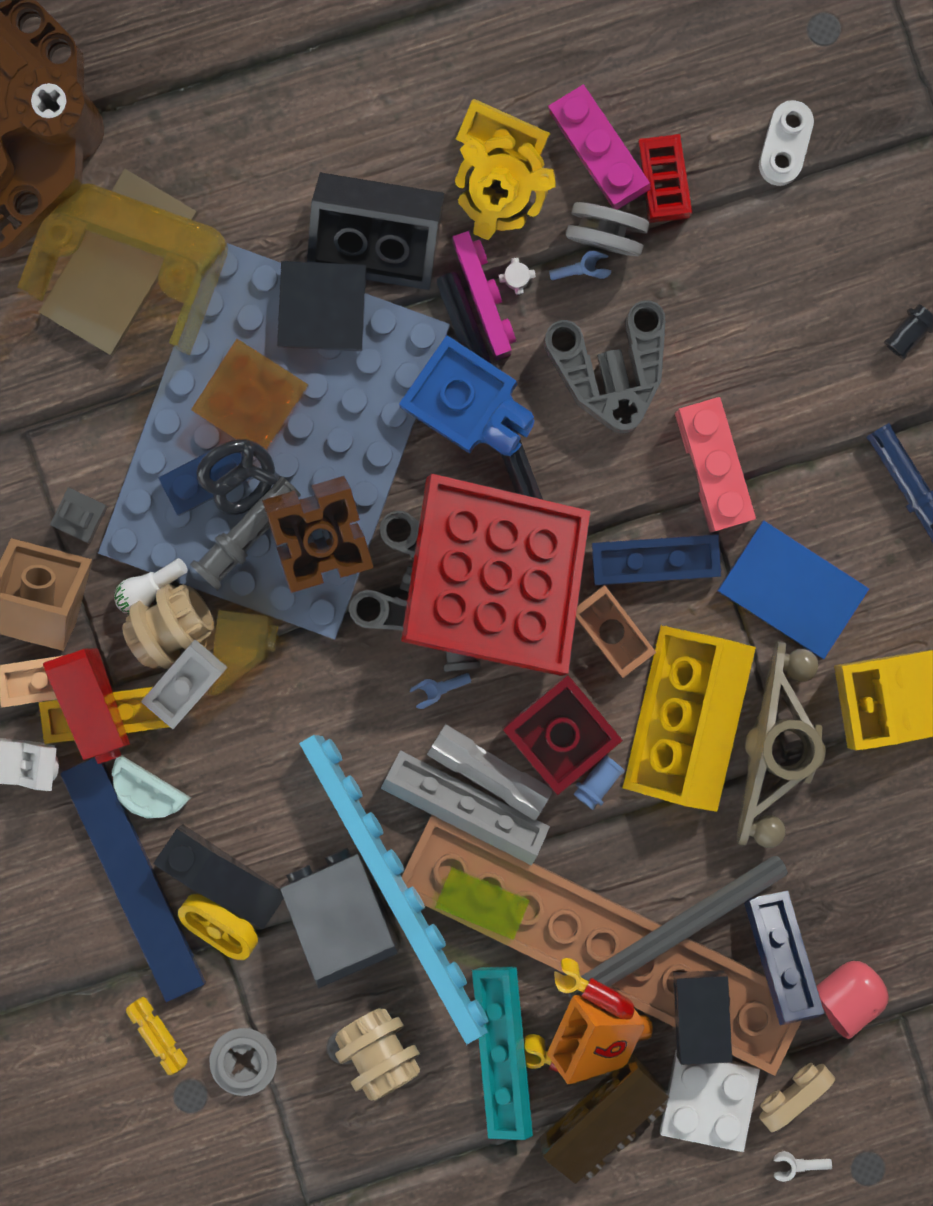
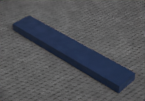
(133, 879)

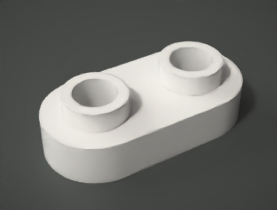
(786, 141)

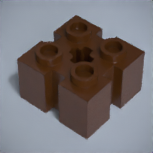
(341, 546)

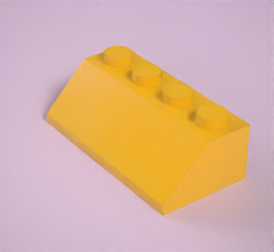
(689, 718)

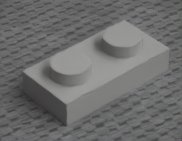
(184, 684)

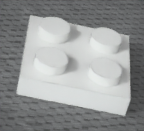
(710, 1103)

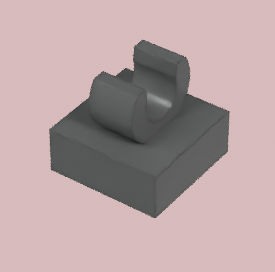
(79, 515)

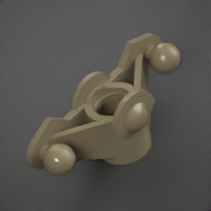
(801, 667)

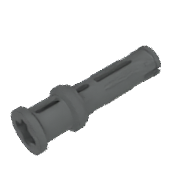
(232, 547)

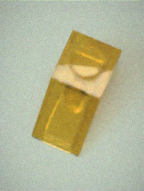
(241, 645)

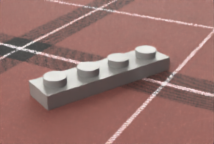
(465, 807)

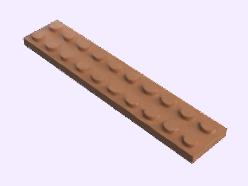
(586, 927)

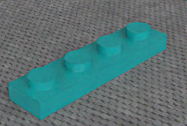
(503, 1054)

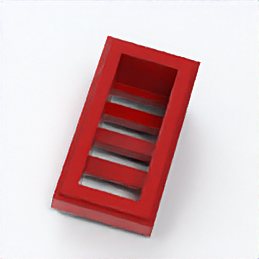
(669, 211)

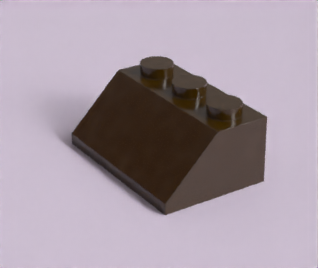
(603, 1121)

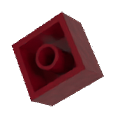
(562, 734)

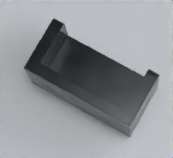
(702, 1017)

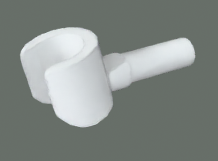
(799, 1165)

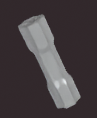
(490, 772)

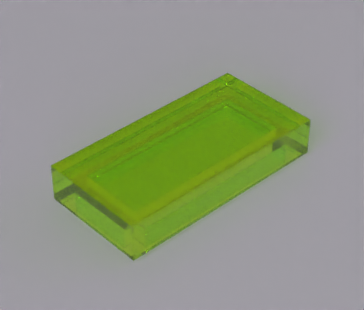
(482, 903)

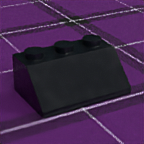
(376, 226)

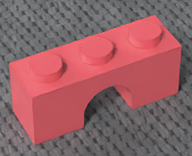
(716, 464)

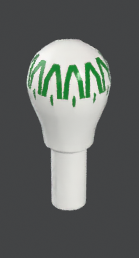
(144, 587)

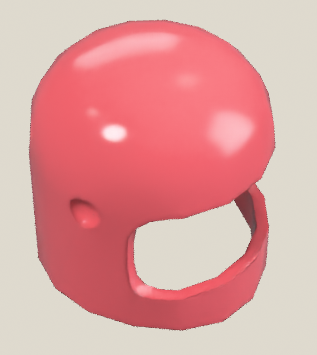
(852, 997)

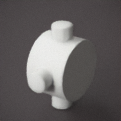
(517, 276)

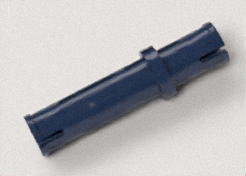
(905, 475)

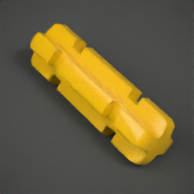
(156, 1035)

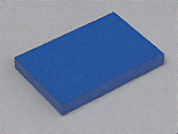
(793, 589)

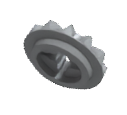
(223, 1061)

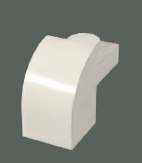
(28, 764)

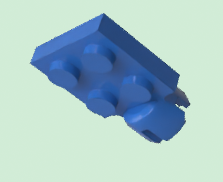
(468, 400)

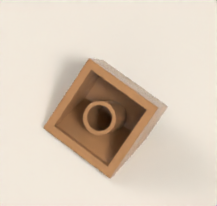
(41, 593)

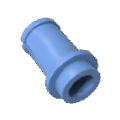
(598, 782)

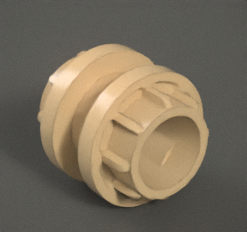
(164, 628)
(377, 1054)

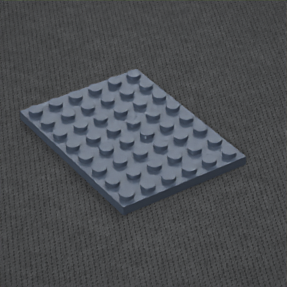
(340, 428)

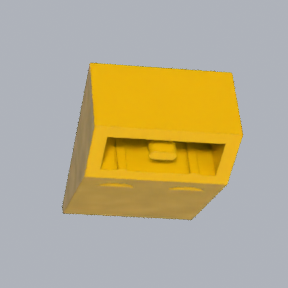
(886, 699)

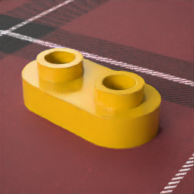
(218, 927)

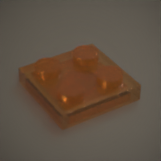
(250, 396)

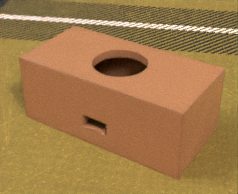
(632, 648)

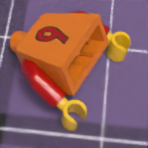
(594, 1032)

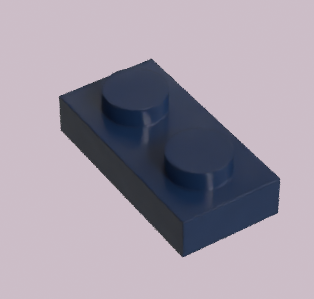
(183, 487)

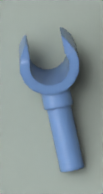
(586, 266)
(435, 690)

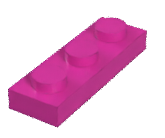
(599, 147)
(484, 294)

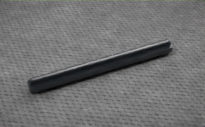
(470, 337)

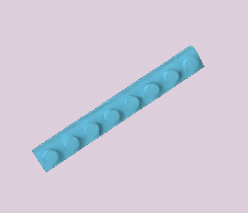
(403, 901)

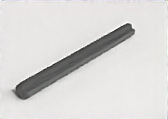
(687, 923)

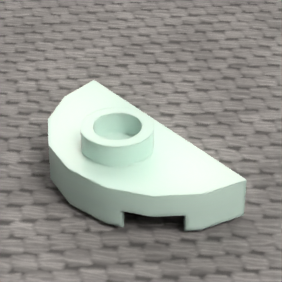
(144, 792)

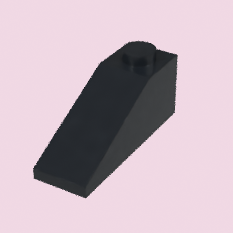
(219, 876)

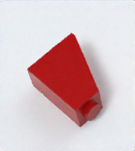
(88, 704)

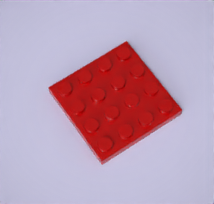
(496, 575)

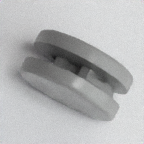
(606, 228)

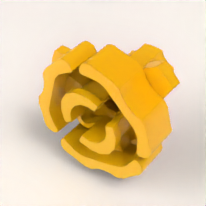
(492, 209)

